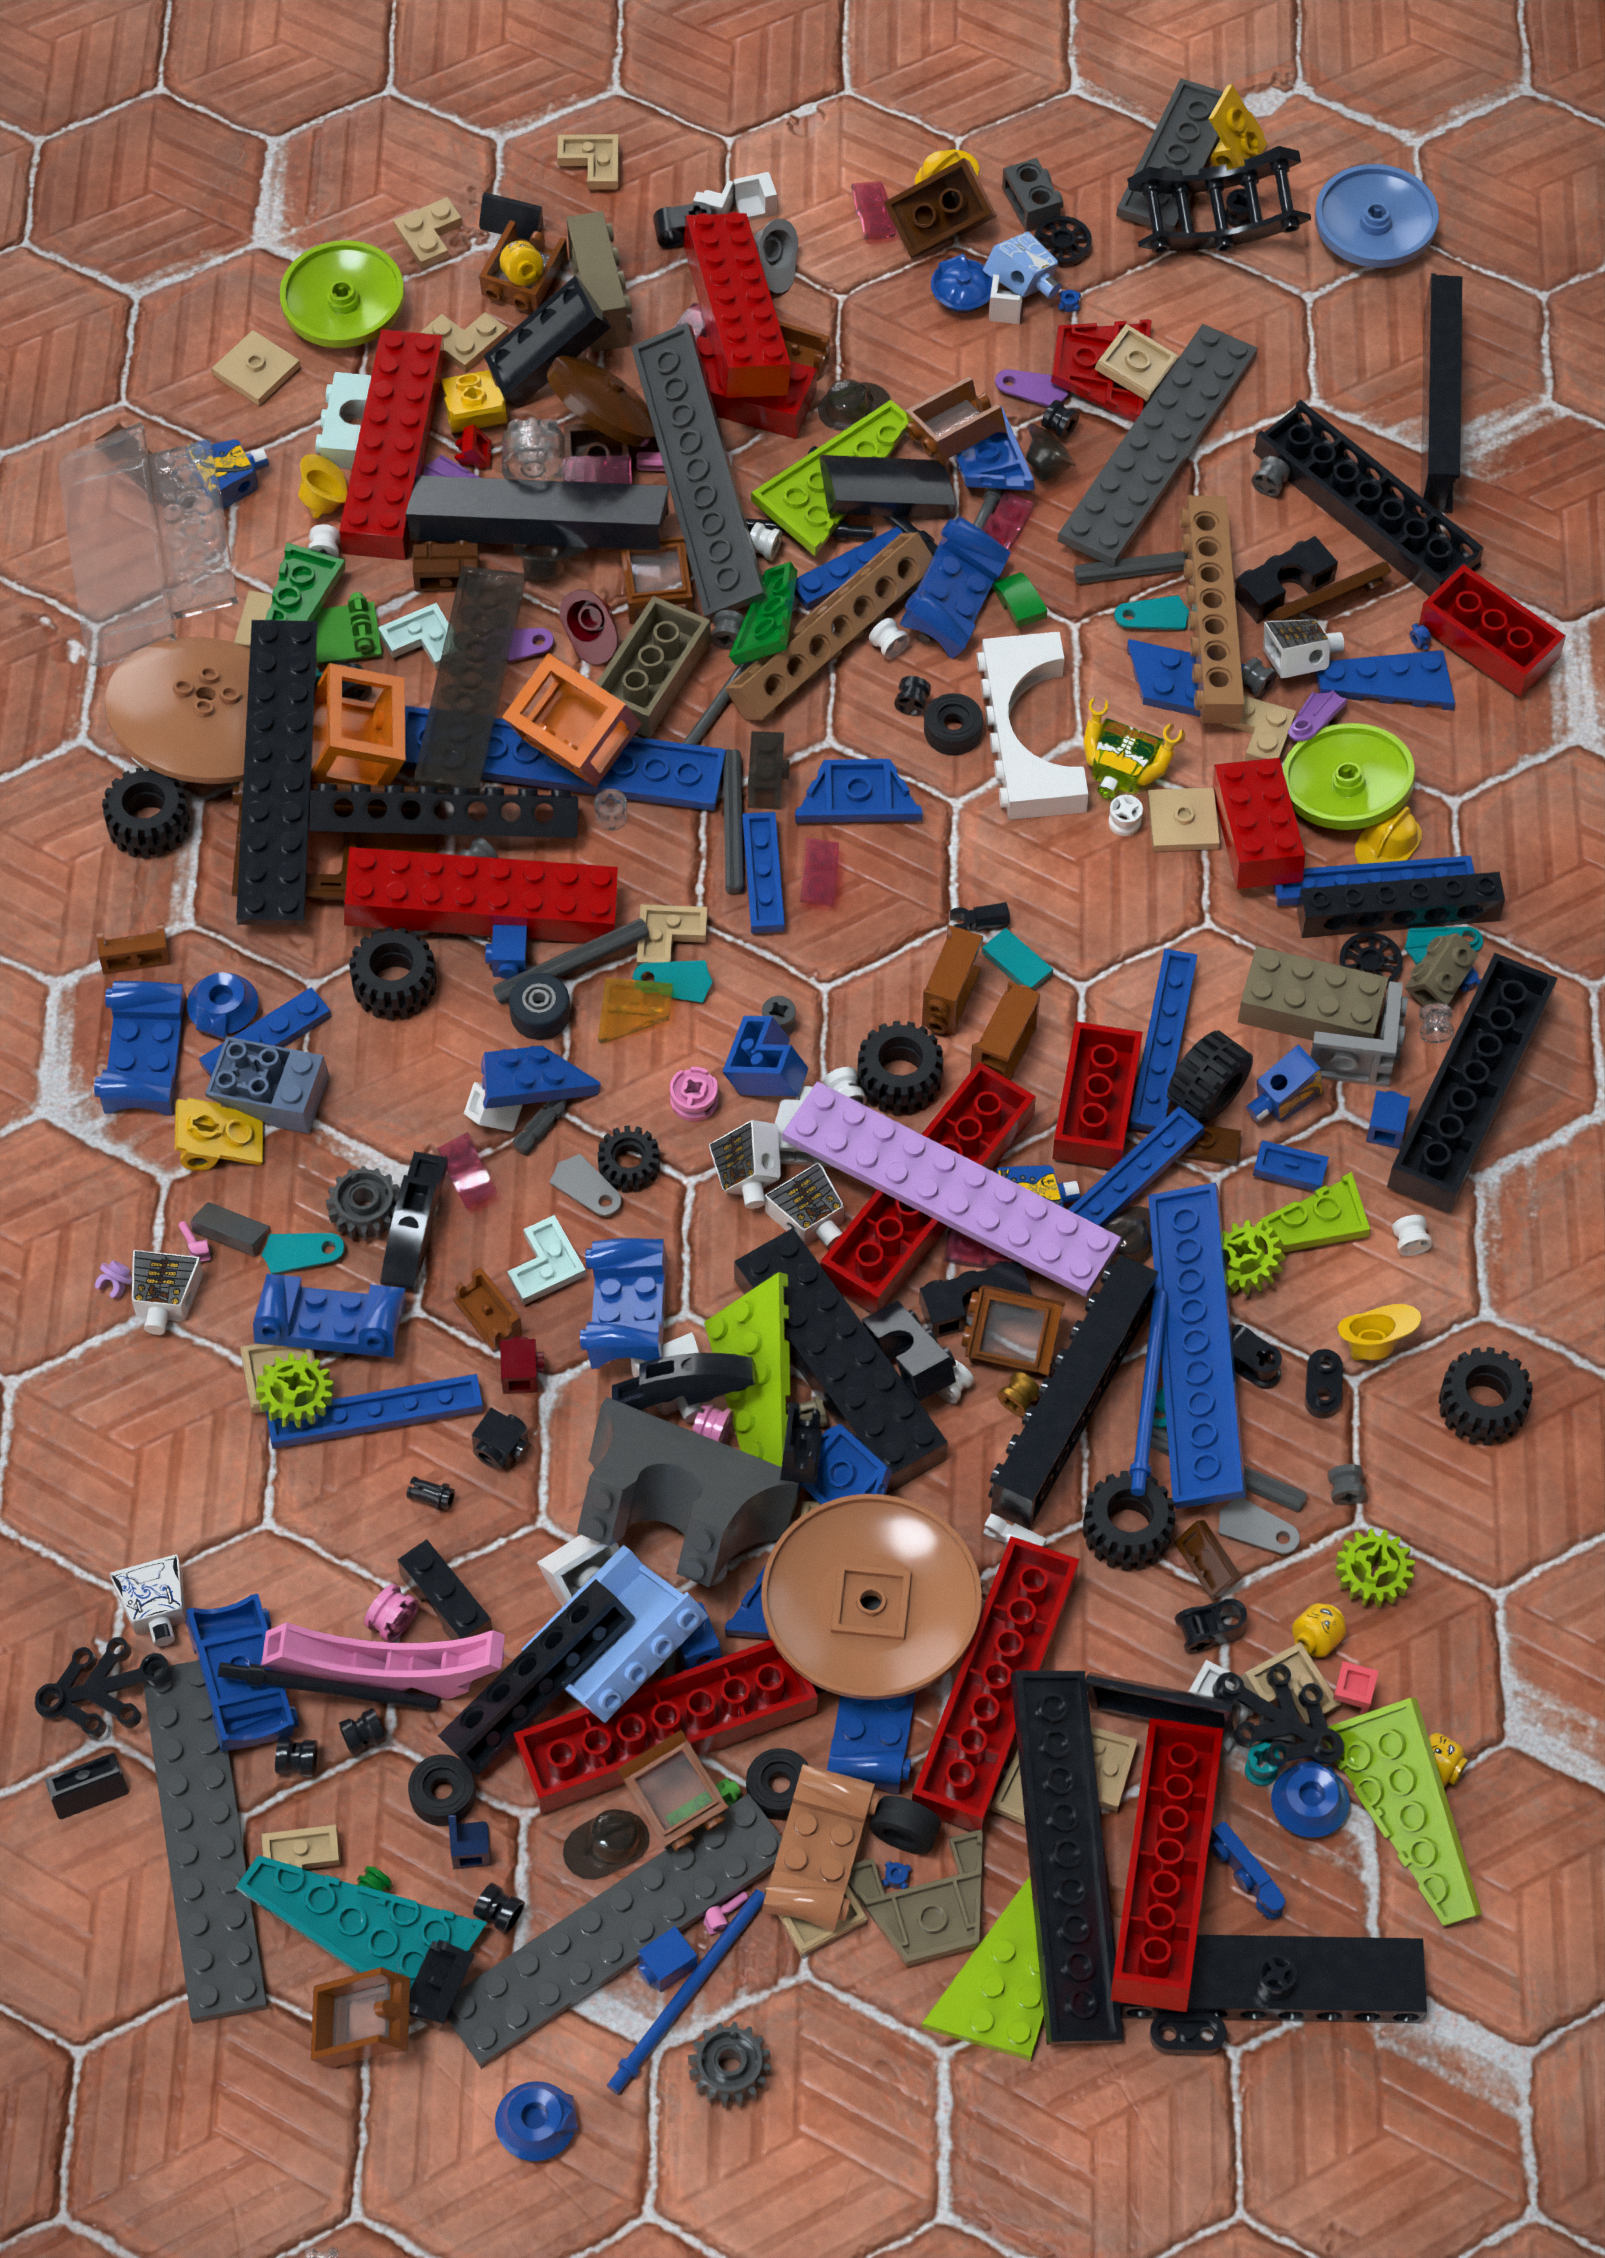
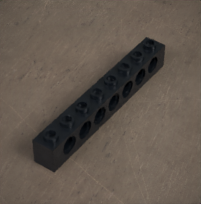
(562, 823)

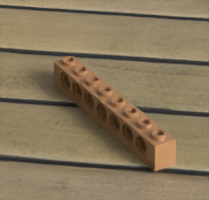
(882, 570)
(1213, 610)

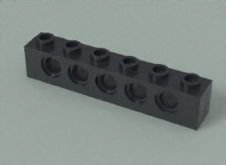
(1400, 904)
(536, 1676)

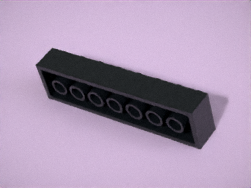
(1472, 1083)
(845, 1361)
(1072, 1392)

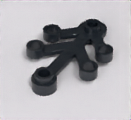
(98, 1686)
(1283, 1719)

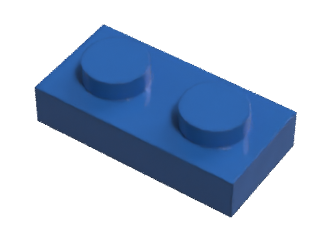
(1290, 1166)

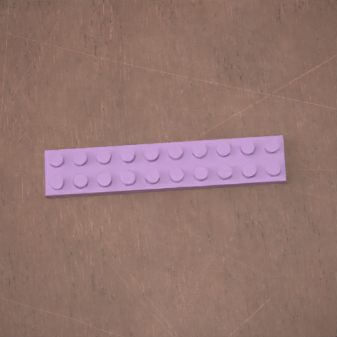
(952, 1189)

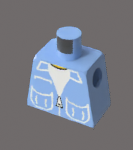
(1024, 266)

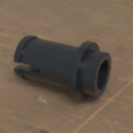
(431, 1493)

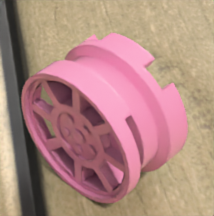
(693, 1094)
(713, 1422)
(391, 1613)

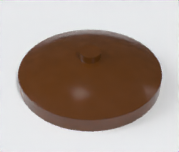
(602, 400)

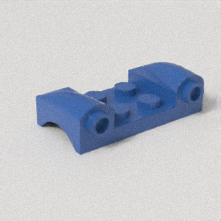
(955, 585)
(142, 1046)
(626, 1300)
(328, 1318)
(241, 1712)
(873, 1740)

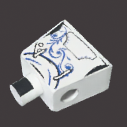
(152, 1597)

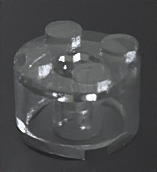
(533, 450)

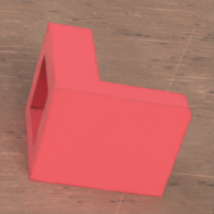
(1356, 1686)

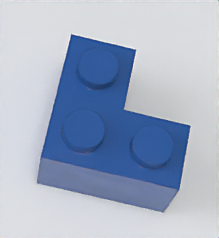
(763, 1060)

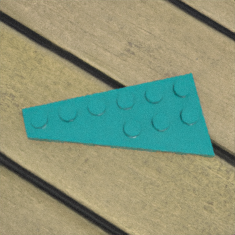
(352, 1921)

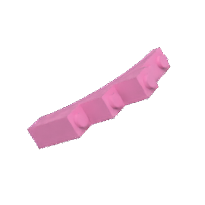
(432, 1667)

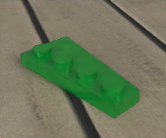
(303, 584)
(769, 619)

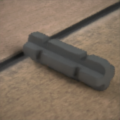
(538, 1126)

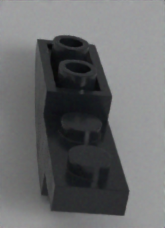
(412, 1220)
(691, 1375)

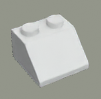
(574, 1565)

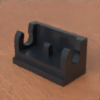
(801, 1447)
(438, 1982)

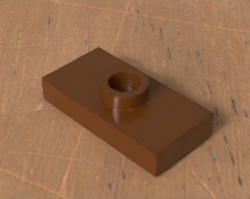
(1215, 1146)
(1208, 1559)

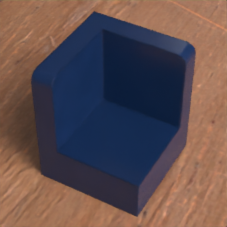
(469, 1844)

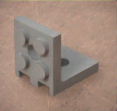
(1362, 1058)

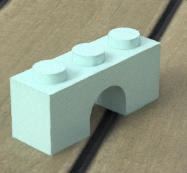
(345, 402)

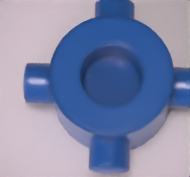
(1069, 300)
(1420, 636)
(1470, 981)
(896, 1875)

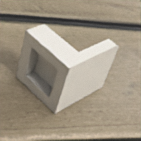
(755, 196)
(718, 202)
(1004, 304)
(500, 1117)

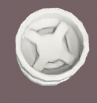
(845, 1082)

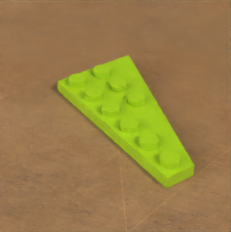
(797, 494)
(756, 1330)
(1403, 1792)
(999, 1988)

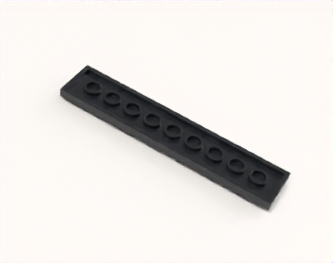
(277, 773)
(1066, 1857)

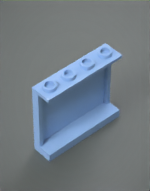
(660, 1626)

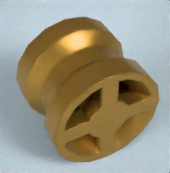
(1018, 1393)

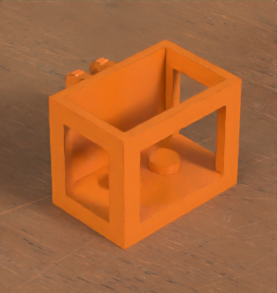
(573, 721)
(355, 737)

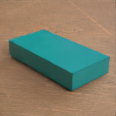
(1017, 960)

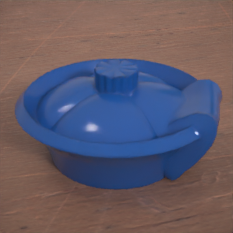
(961, 284)
(222, 1004)
(1310, 1799)
(536, 2121)

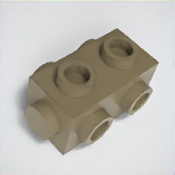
(1441, 970)

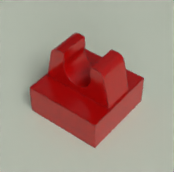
(474, 448)

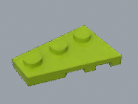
(1322, 1219)

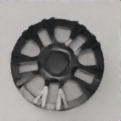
(1064, 240)
(1371, 958)

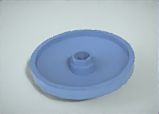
(1376, 215)

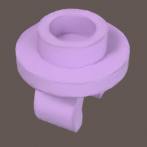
(117, 1274)

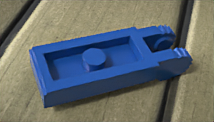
(1248, 1871)

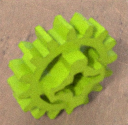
(1247, 1258)
(294, 1389)
(1391, 1572)

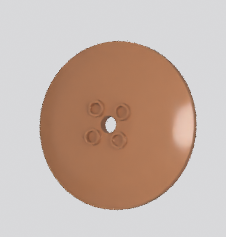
(163, 722)
(878, 1550)

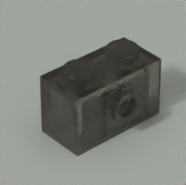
(767, 770)

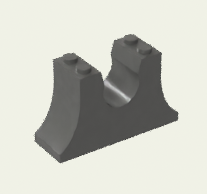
(685, 1480)

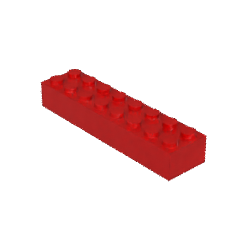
(736, 305)
(392, 443)
(477, 892)
(890, 1236)
(709, 1703)
(979, 1718)
(1167, 1865)

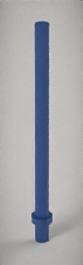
(1140, 1469)
(629, 2067)

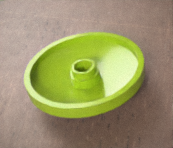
(342, 293)
(1349, 776)

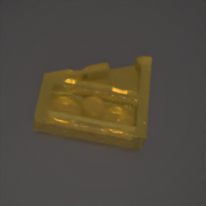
(632, 1007)

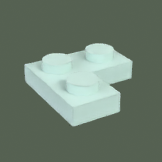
(421, 628)
(554, 1263)

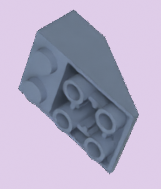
(270, 1083)

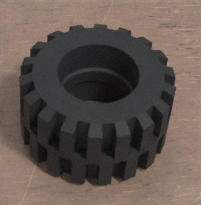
(149, 834)
(387, 951)
(903, 1044)
(1210, 1076)
(1491, 1371)
(1124, 1546)

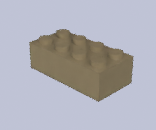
(595, 263)
(656, 661)
(1309, 996)

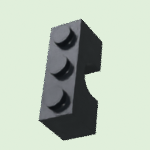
(1304, 564)
(945, 1300)
(919, 1357)
(437, 1584)

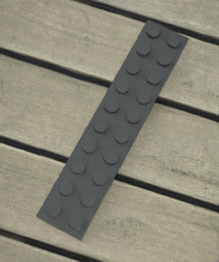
(1157, 445)
(698, 471)
(203, 1850)
(610, 1930)

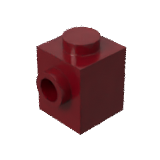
(520, 1365)

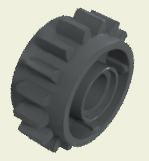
(358, 1187)
(729, 2085)

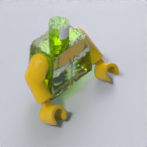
(1124, 755)

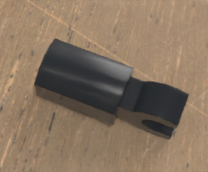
(982, 916)

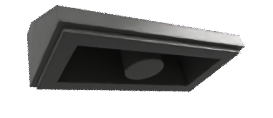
(229, 1228)

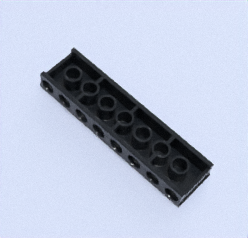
(1441, 391)
(1366, 504)
(537, 512)
(1334, 1981)

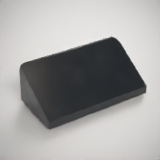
(499, 210)
(86, 1786)

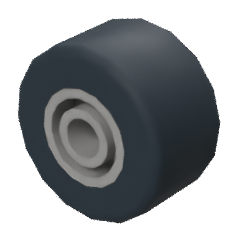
(539, 1006)

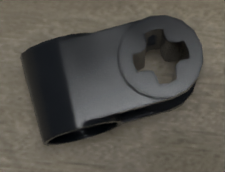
(670, 223)
(1253, 1357)
(1204, 1627)

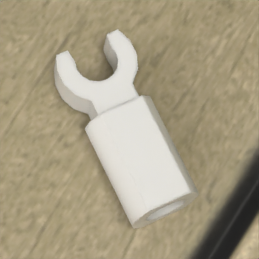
(999, 1530)

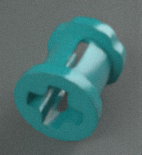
(1256, 1775)

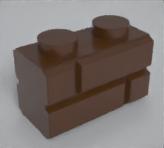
(439, 565)

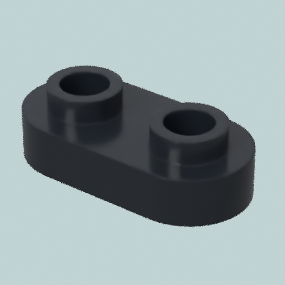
(1325, 1381)
(1186, 2031)

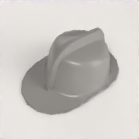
(777, 252)

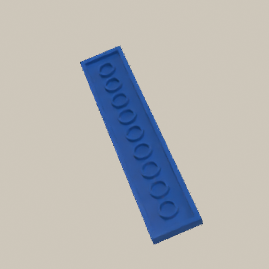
(642, 772)
(1197, 1347)

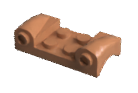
(819, 1847)

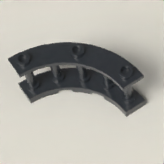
(1213, 180)

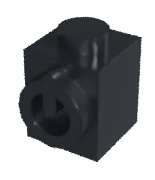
(500, 1440)

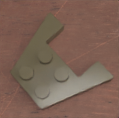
(932, 1916)

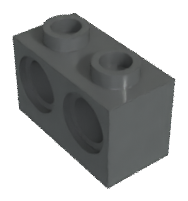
(1031, 193)

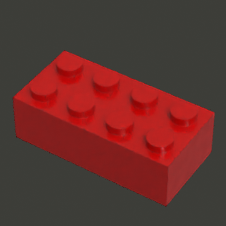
(770, 413)
(1492, 630)
(1258, 823)
(1097, 1095)

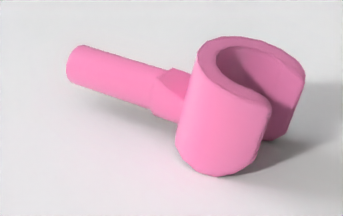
(198, 1248)
(715, 1916)

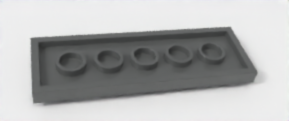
(1180, 142)

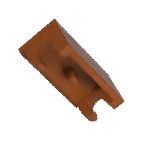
(806, 347)
(133, 951)
(487, 1310)

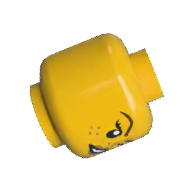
(521, 263)
(1320, 1629)
(1448, 1757)

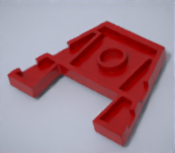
(1074, 363)

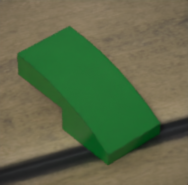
(1020, 598)

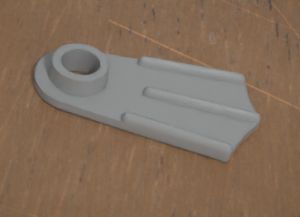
(585, 1185)
(1256, 1527)

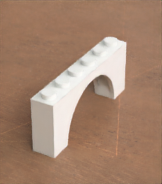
(1029, 783)

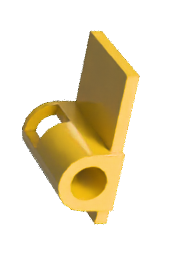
(1238, 131)
(472, 401)
(216, 1132)

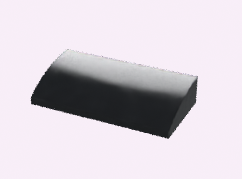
(557, 328)
(886, 486)
(1160, 1702)

